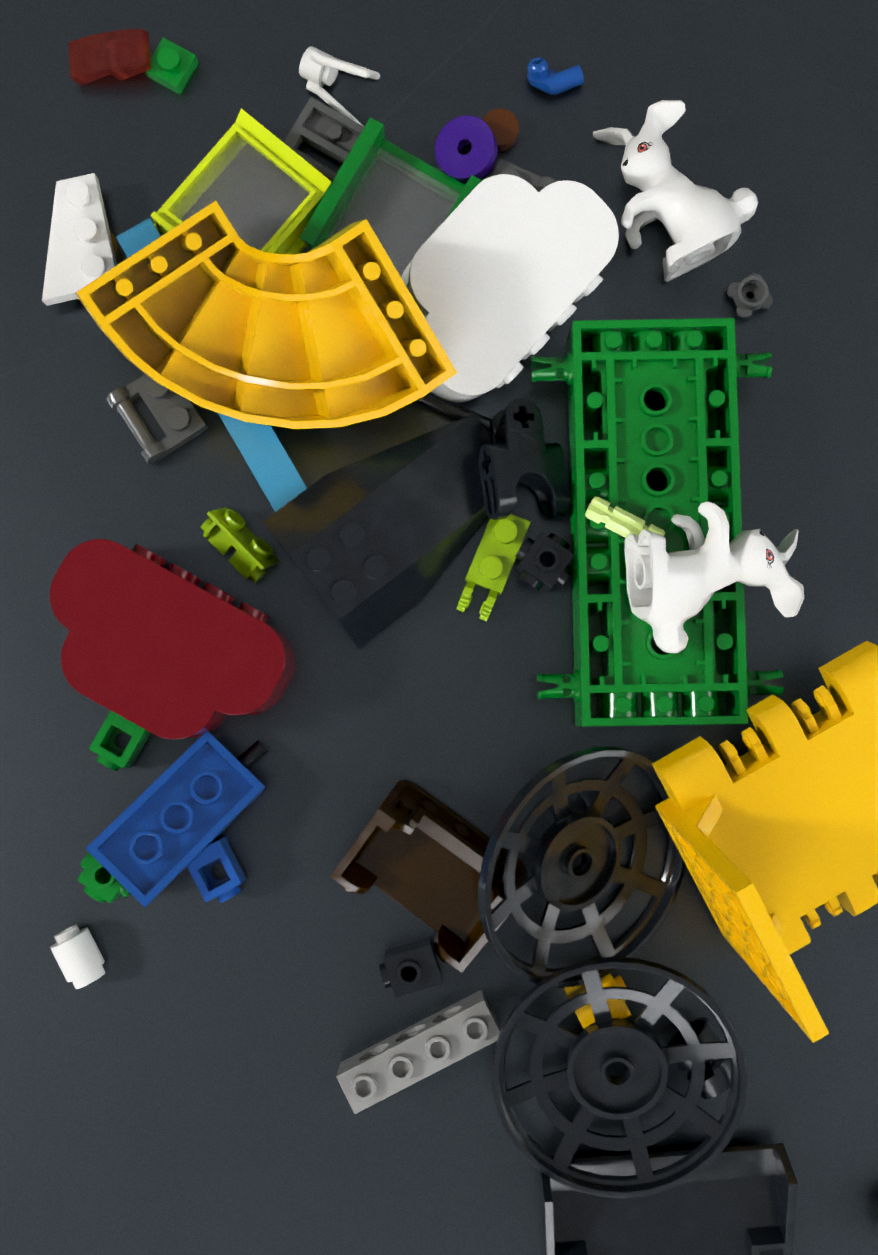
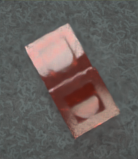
(113, 52)

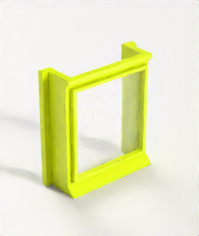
(258, 185)

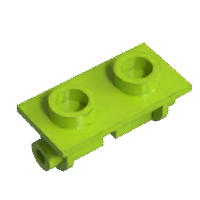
(228, 530)

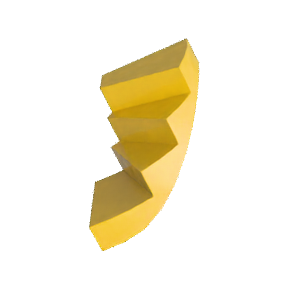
(268, 333)

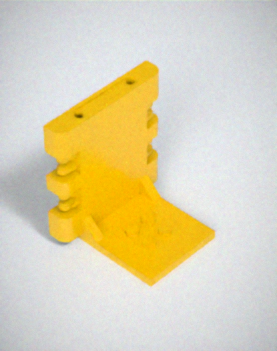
(784, 823)

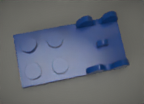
(175, 818)

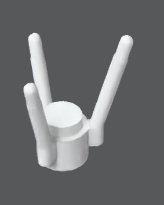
(323, 69)

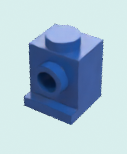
(203, 872)

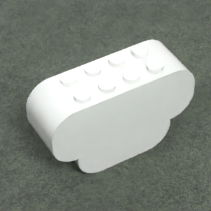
(508, 274)

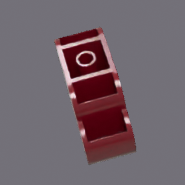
(161, 644)

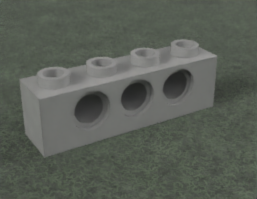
(418, 1051)

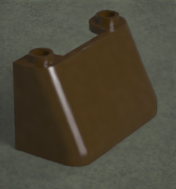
(428, 865)

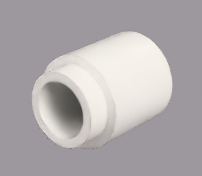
(78, 956)

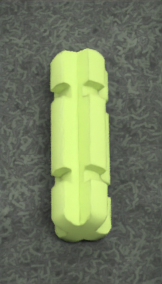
(618, 519)

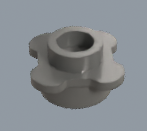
(759, 289)

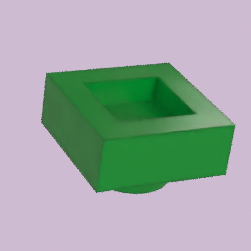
(172, 66)

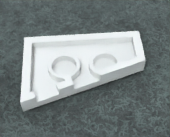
(78, 240)

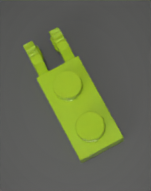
(494, 561)

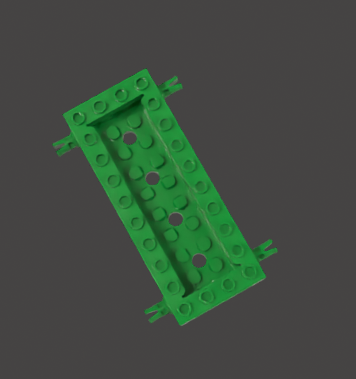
(610, 453)

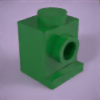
(107, 742)

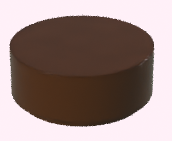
(504, 126)

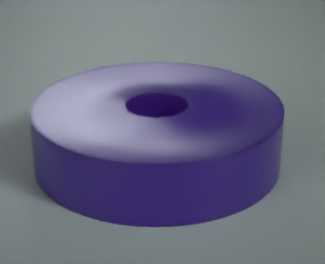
(454, 137)

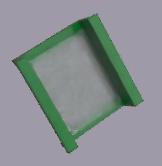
(391, 190)

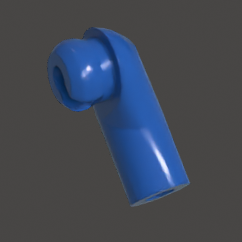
(550, 81)

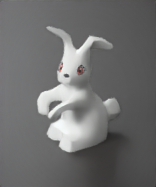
(695, 216)
(678, 584)

